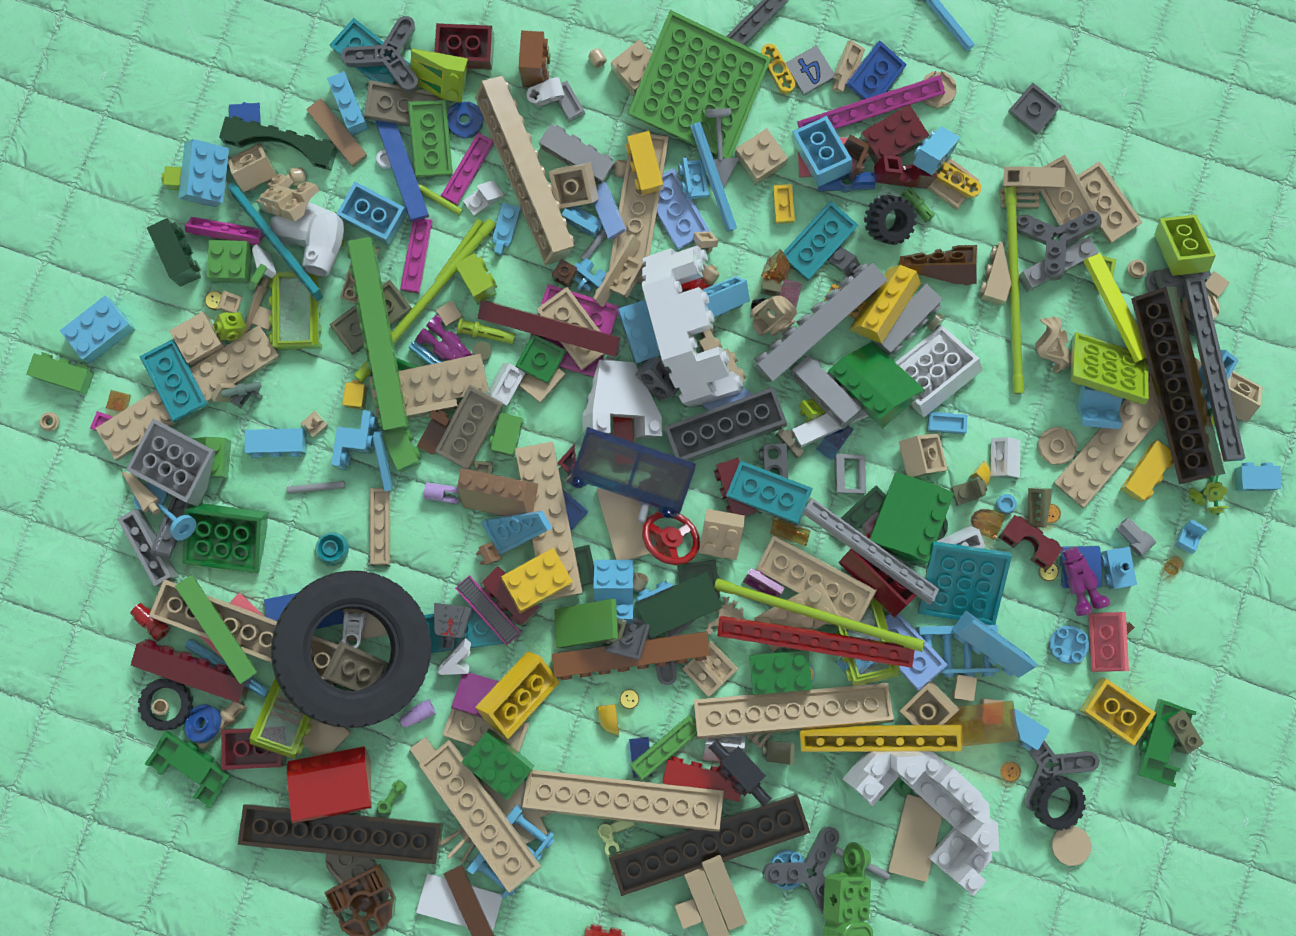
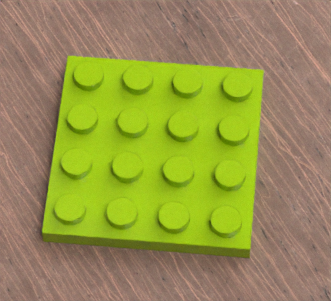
(1108, 369)

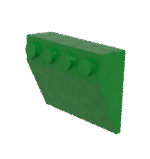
(876, 383)
(911, 518)
(226, 538)

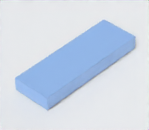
(608, 212)

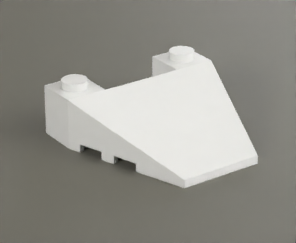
(621, 394)

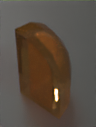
(777, 267)
(988, 522)

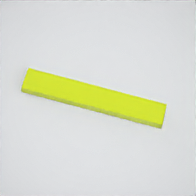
(1116, 305)

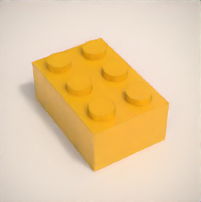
(536, 580)
(1117, 711)

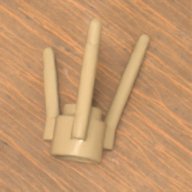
(466, 838)

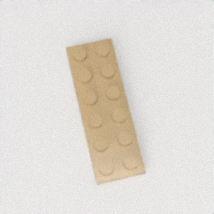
(441, 381)
(802, 570)

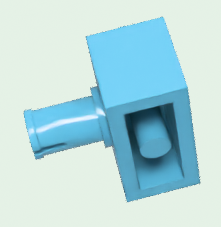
(1118, 568)

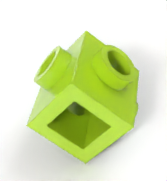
(229, 326)

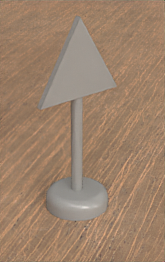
(726, 165)

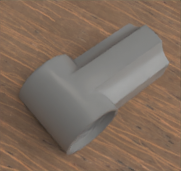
(1139, 540)

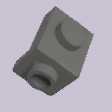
(844, 261)
(239, 401)

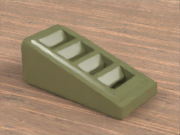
(1033, 499)

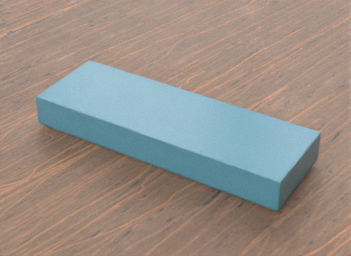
(382, 460)

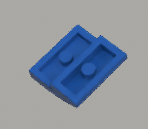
(1093, 557)

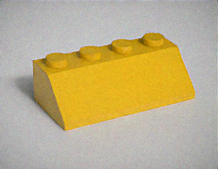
(886, 304)
(517, 694)

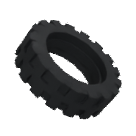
(145, 704)
(1074, 810)

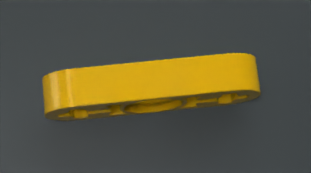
(775, 76)
(957, 187)

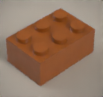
(533, 58)

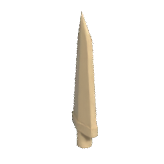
(259, 295)
(144, 496)

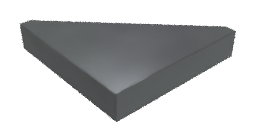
(631, 644)

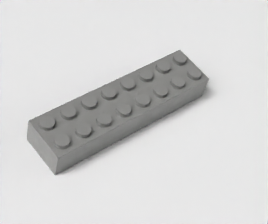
(819, 322)

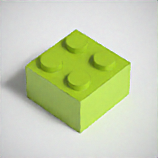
(474, 275)

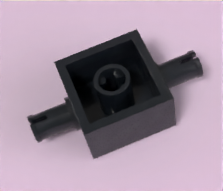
(741, 772)

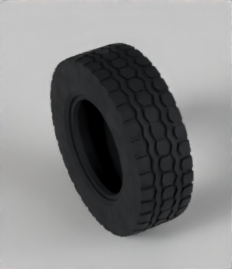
(407, 637)

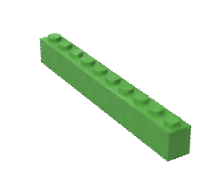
(378, 334)

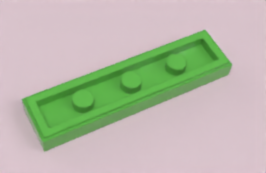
(664, 748)

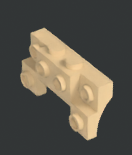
(286, 201)

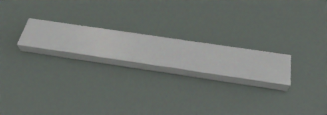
(870, 551)

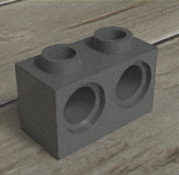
(657, 378)
(780, 463)

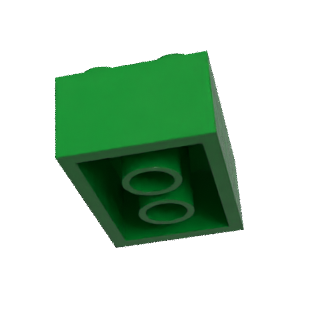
(780, 672)
(498, 764)

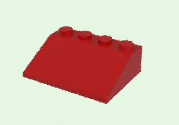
(329, 784)

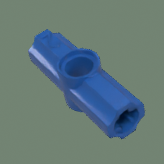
(864, 181)

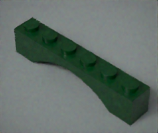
(243, 133)

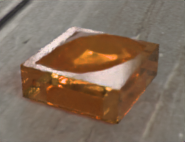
(118, 401)

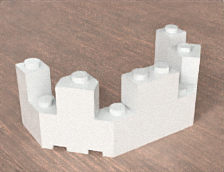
(679, 316)
(974, 834)

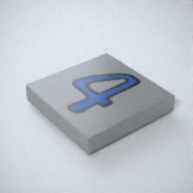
(810, 70)

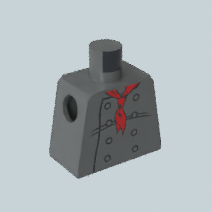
(451, 622)

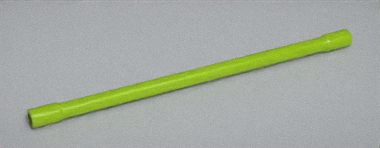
(483, 232)
(1017, 378)
(906, 641)

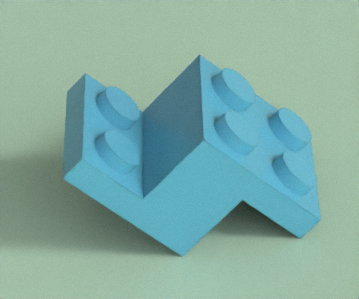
(1098, 408)
(354, 440)
(615, 581)

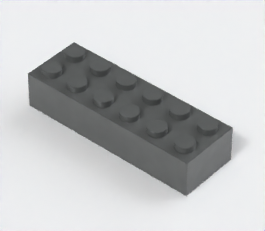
(726, 426)

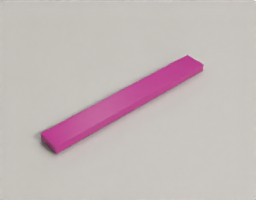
(880, 103)

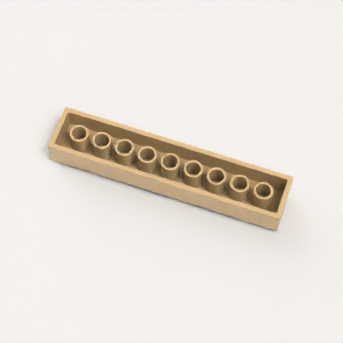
(524, 170)
(249, 628)

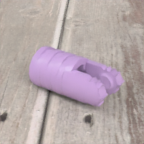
(437, 493)
(418, 713)

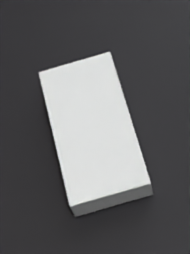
(265, 258)

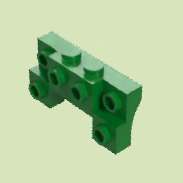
(1158, 744)
(192, 763)

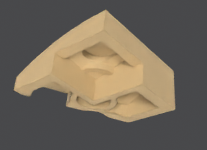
(539, 389)

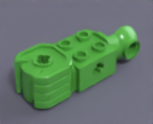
(848, 895)

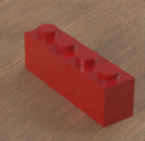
(696, 776)

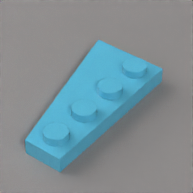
(515, 530)

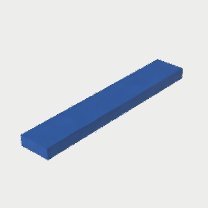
(402, 171)

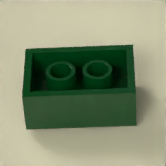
(174, 252)

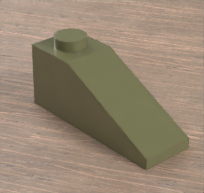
(779, 752)

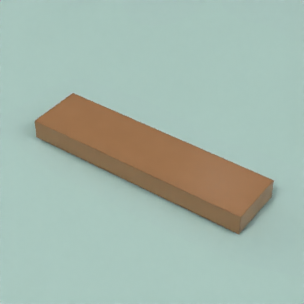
(336, 132)

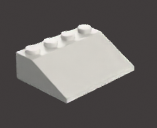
(940, 367)

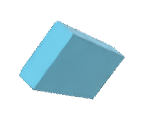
(947, 423)

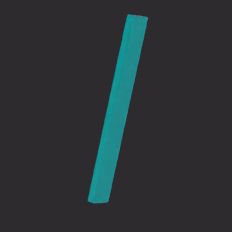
(275, 242)

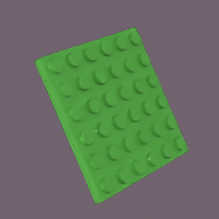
(697, 72)

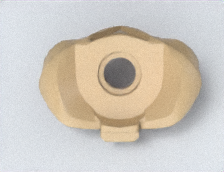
(766, 322)
(1052, 344)

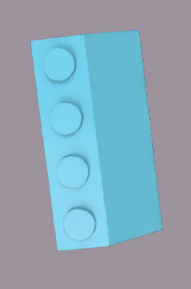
(993, 645)

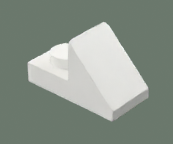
(483, 198)
(454, 662)

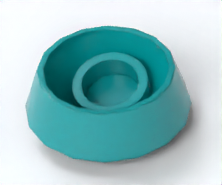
(332, 548)

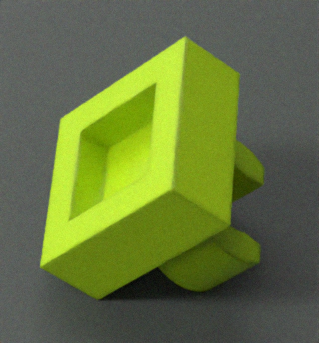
(810, 409)

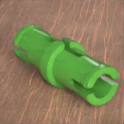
(918, 204)

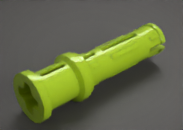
(476, 329)

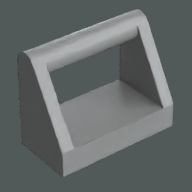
(840, 474)

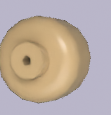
(297, 175)
(710, 274)

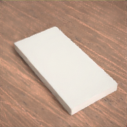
(440, 903)

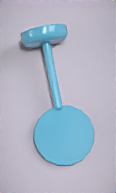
(182, 526)

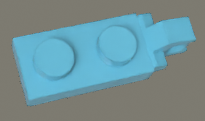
(505, 227)

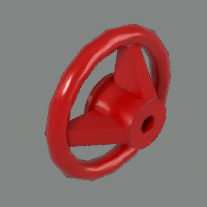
(669, 539)

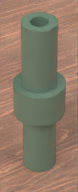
(241, 389)

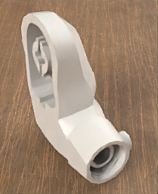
(318, 232)

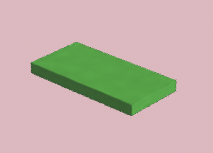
(430, 138)
(586, 623)

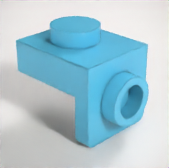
(1190, 536)

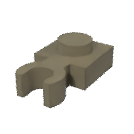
(787, 437)

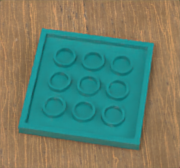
(966, 581)

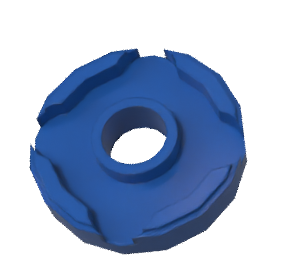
(465, 109)
(210, 728)

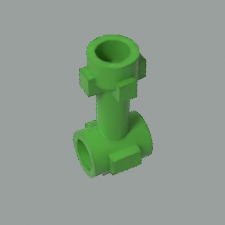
(385, 806)

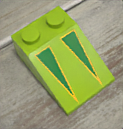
(440, 74)

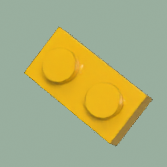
(783, 204)

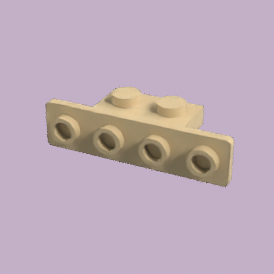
(623, 273)

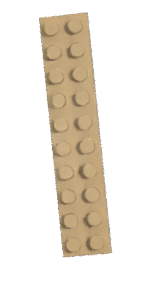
(228, 365)
(1109, 449)
(793, 711)
(623, 800)

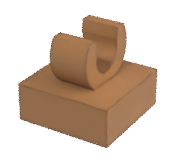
(489, 554)

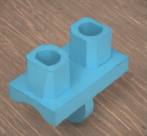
(583, 271)

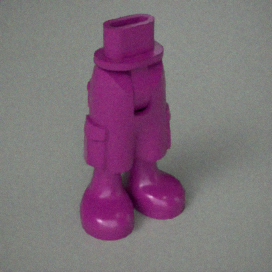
(449, 347)
(1082, 578)

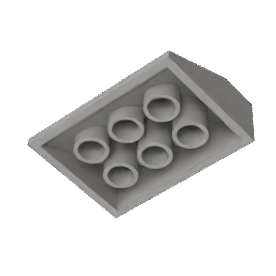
(173, 462)

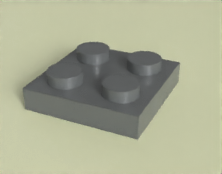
(1034, 108)

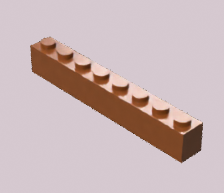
(657, 651)

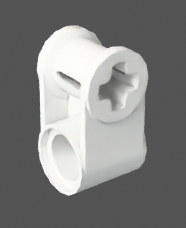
(549, 91)
(353, 627)

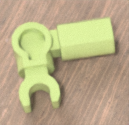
(606, 832)

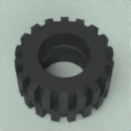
(903, 219)

